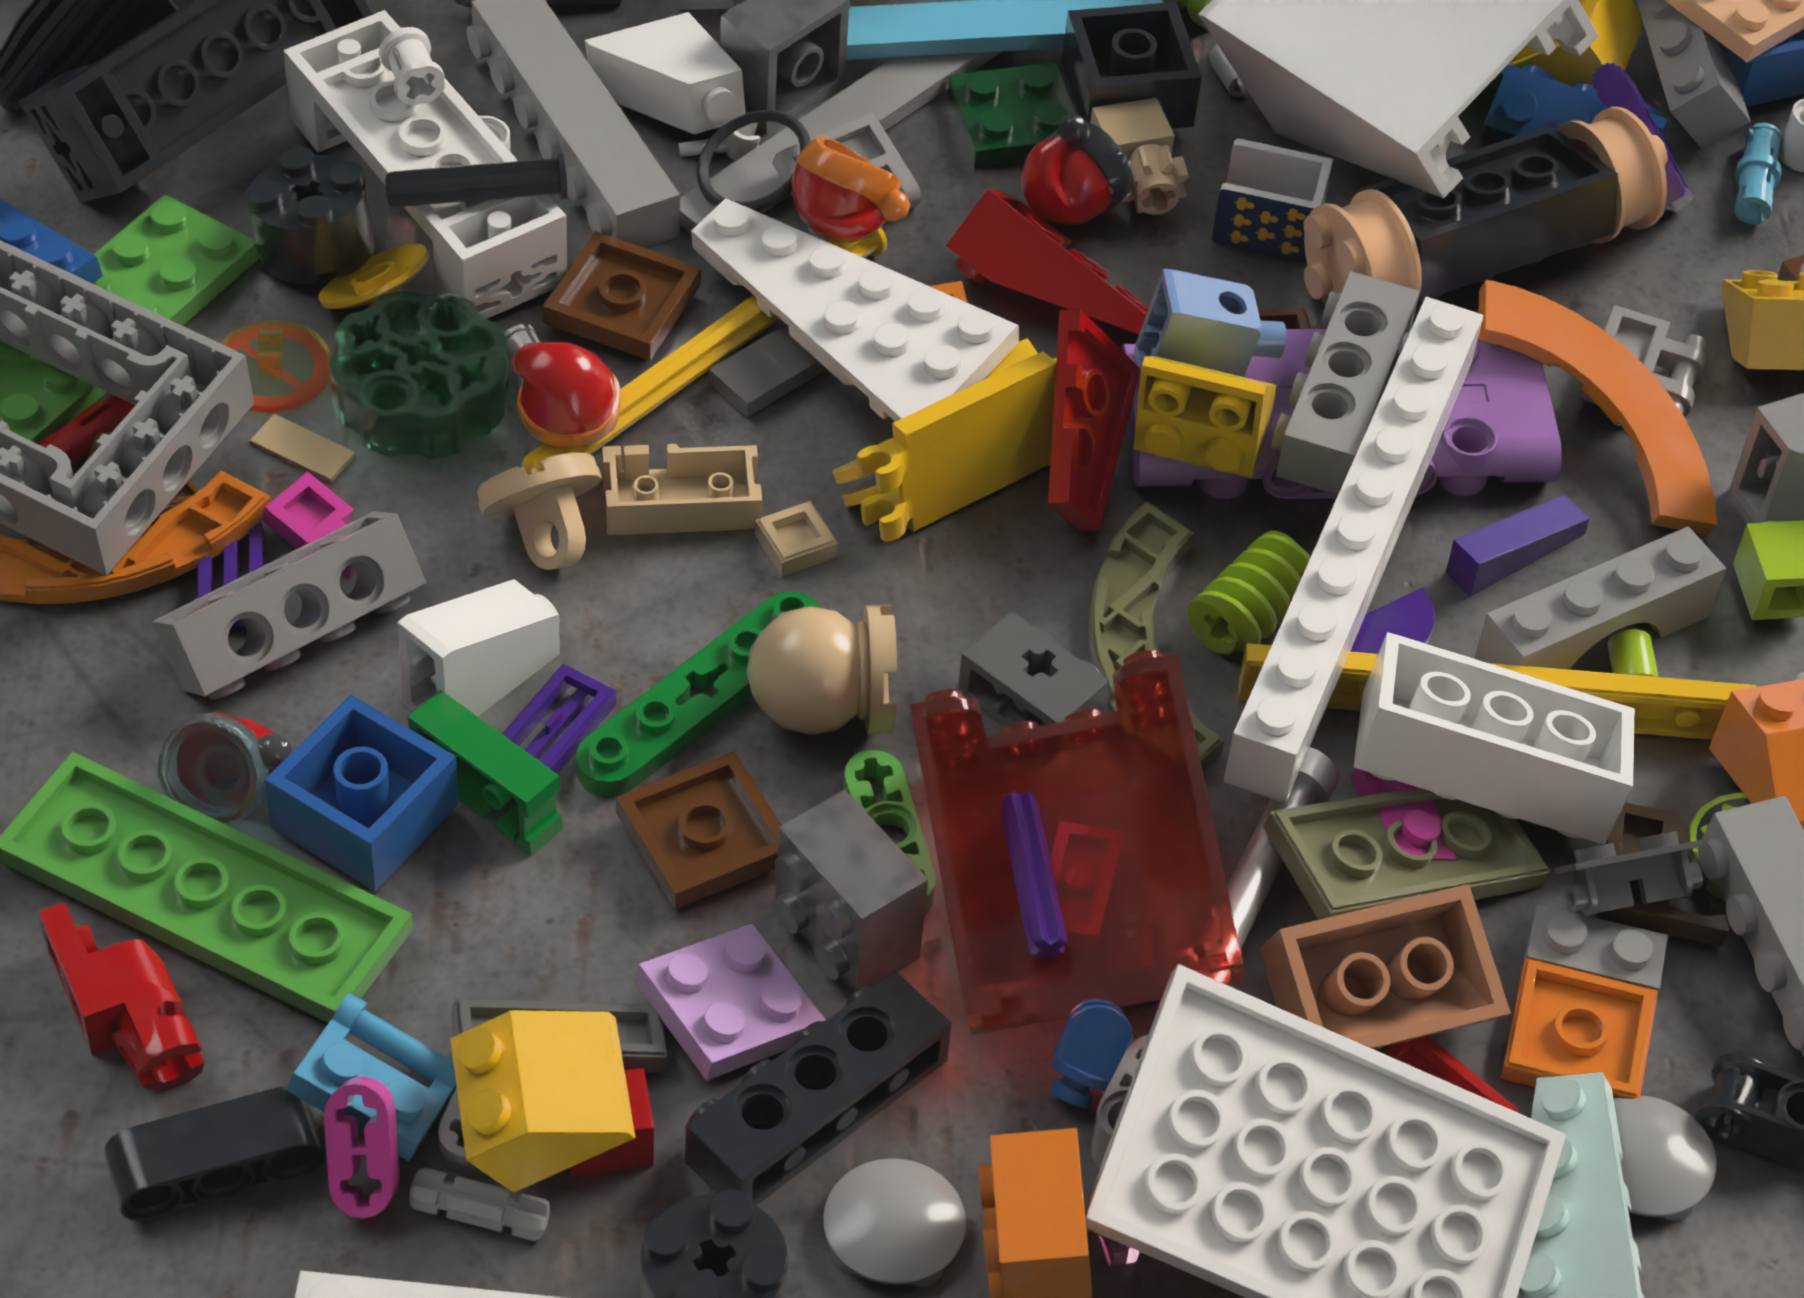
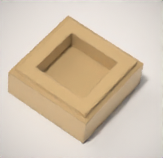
(796, 538)

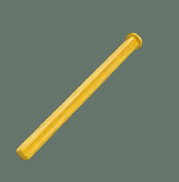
(692, 361)

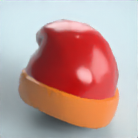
(844, 193)
(565, 394)

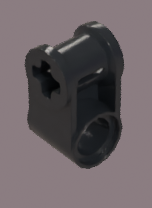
(1762, 1110)

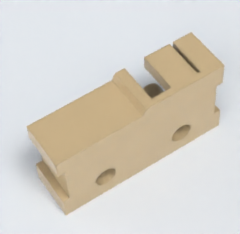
(694, 494)

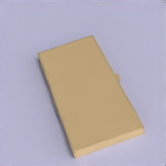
(302, 448)

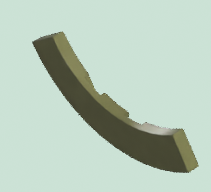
(1126, 598)

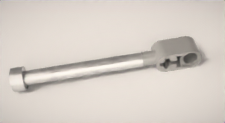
(1246, 894)

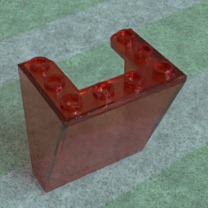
(1123, 840)

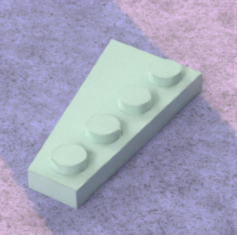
(1585, 1227)

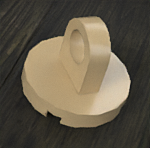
(544, 501)

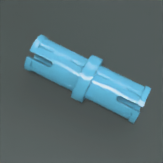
(1758, 173)

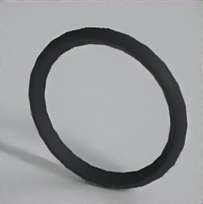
(730, 127)

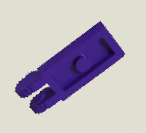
(1617, 90)

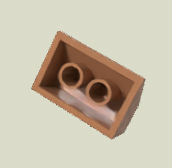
(1389, 970)

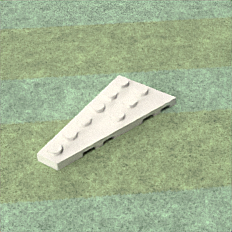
(854, 316)

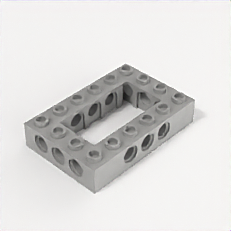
(184, 397)

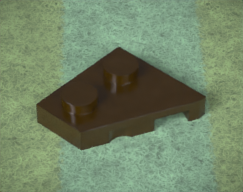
(1679, 917)

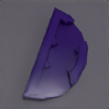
(1407, 617)

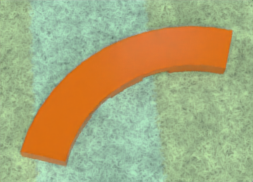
(1621, 386)
(167, 549)

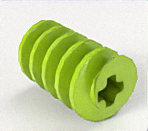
(1249, 595)

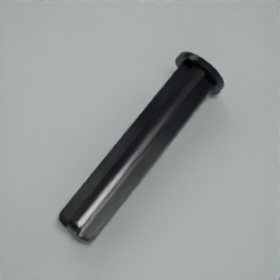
(477, 182)

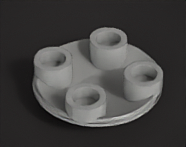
(1665, 1157)
(894, 1223)

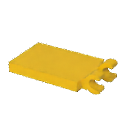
(961, 448)

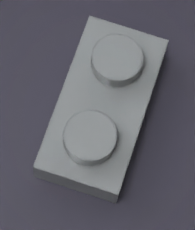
(1596, 946)

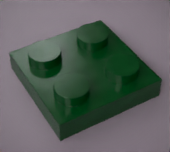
(1008, 110)

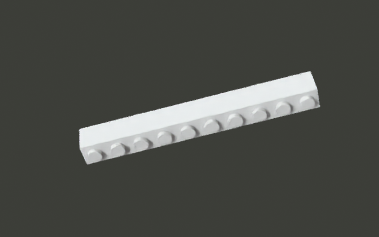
(1352, 553)

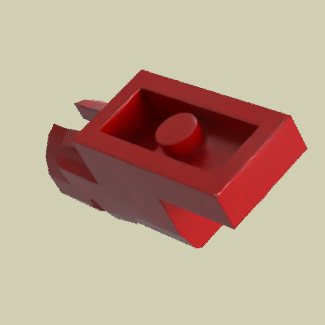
(123, 1001)

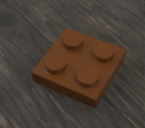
(622, 295)
(702, 829)

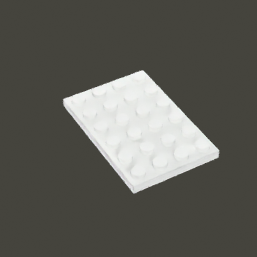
(1314, 1161)

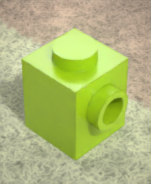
(1772, 569)

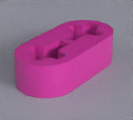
(345, 1148)

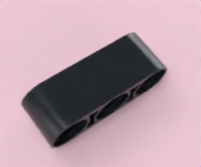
(213, 1154)

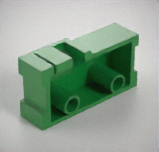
(493, 772)

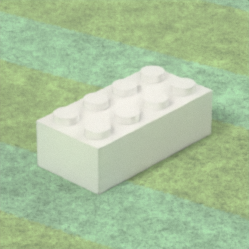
(1496, 739)

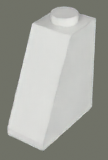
(670, 73)
(477, 646)

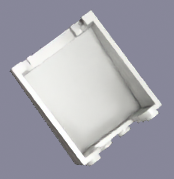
(1384, 75)

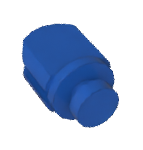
(1090, 1050)

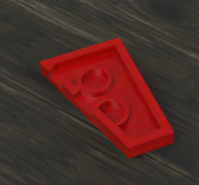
(1089, 418)

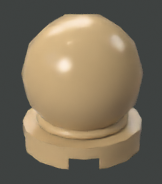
(821, 670)

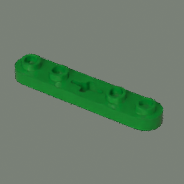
(666, 718)

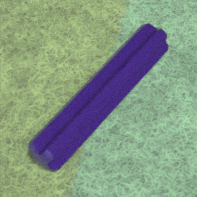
(1033, 875)

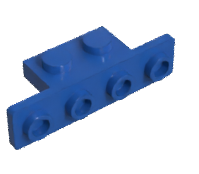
(1533, 100)

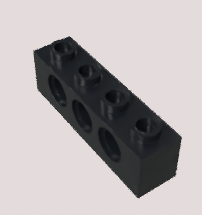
(908, 1044)

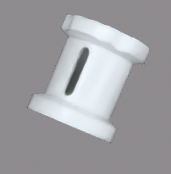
(412, 66)

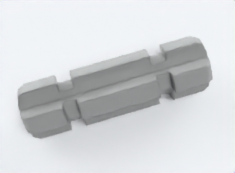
(479, 1204)

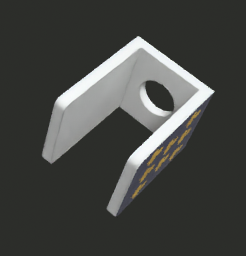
(1269, 198)

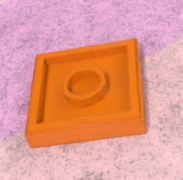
(1578, 1025)

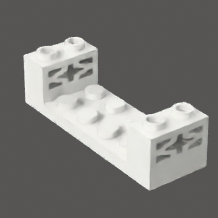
(481, 249)

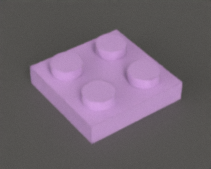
(727, 1000)

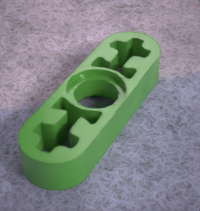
(896, 806)

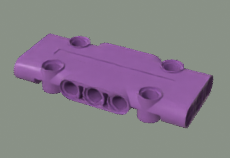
(1496, 428)

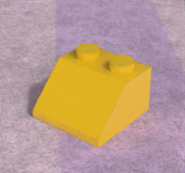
(540, 1093)

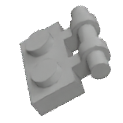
(1648, 343)

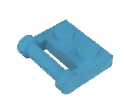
(335, 1061)

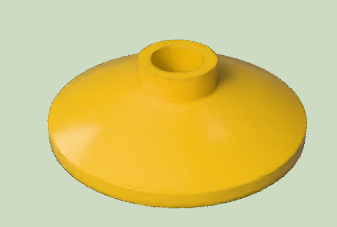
(377, 277)

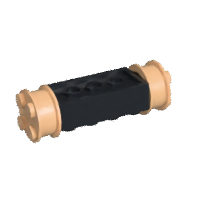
(1507, 212)

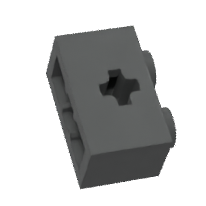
(1028, 676)

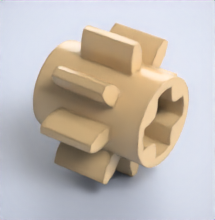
(1156, 179)

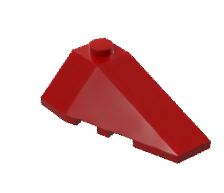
(1027, 254)

